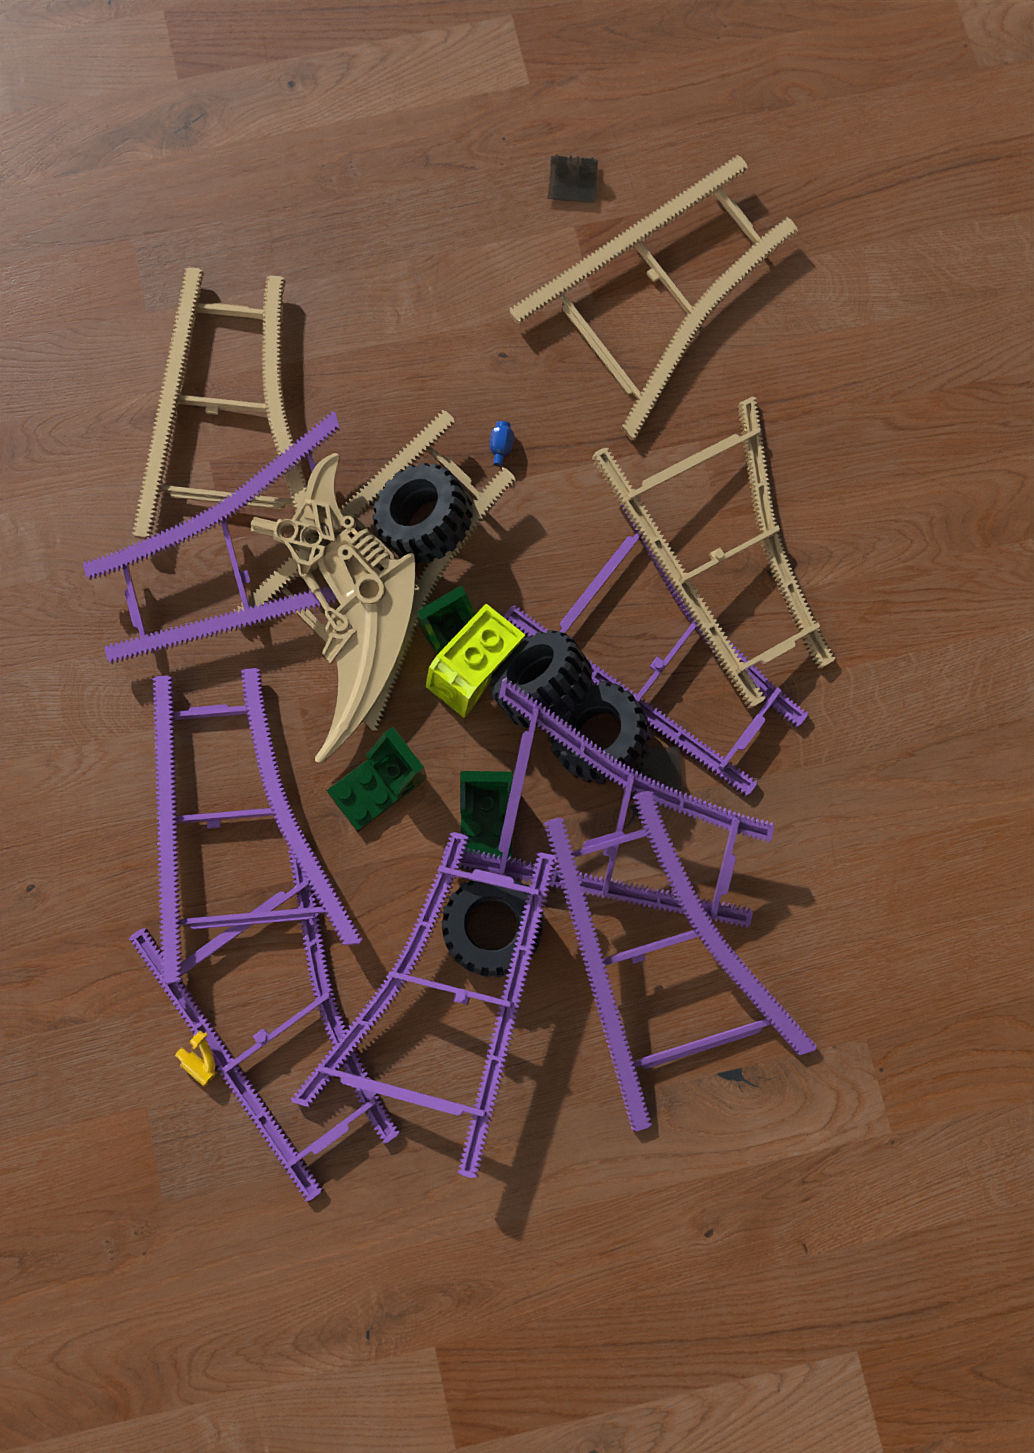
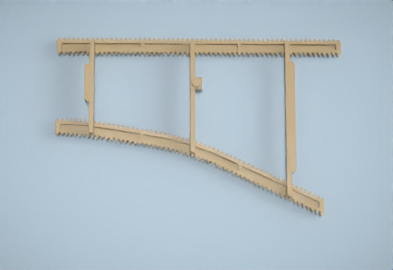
(695, 315)
(170, 399)
(768, 535)
(433, 571)

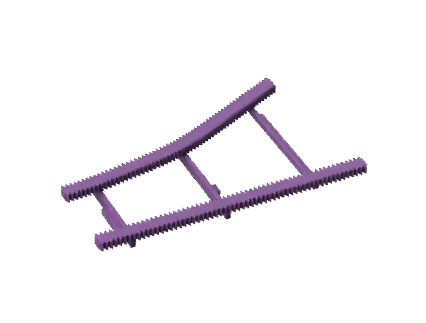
(196, 526)
(676, 734)
(633, 782)
(274, 790)
(703, 927)
(400, 975)
(229, 1066)

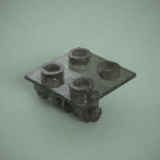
(572, 179)
(661, 766)

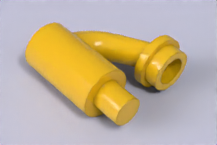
(199, 1069)

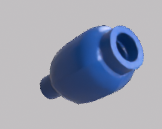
(501, 442)

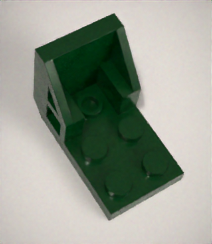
(445, 618)
(379, 781)
(483, 809)

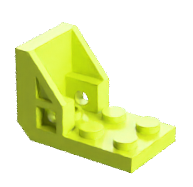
(470, 658)

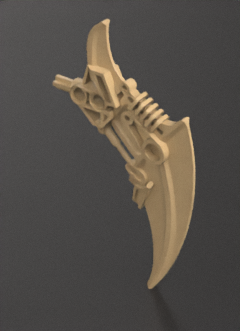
(374, 603)

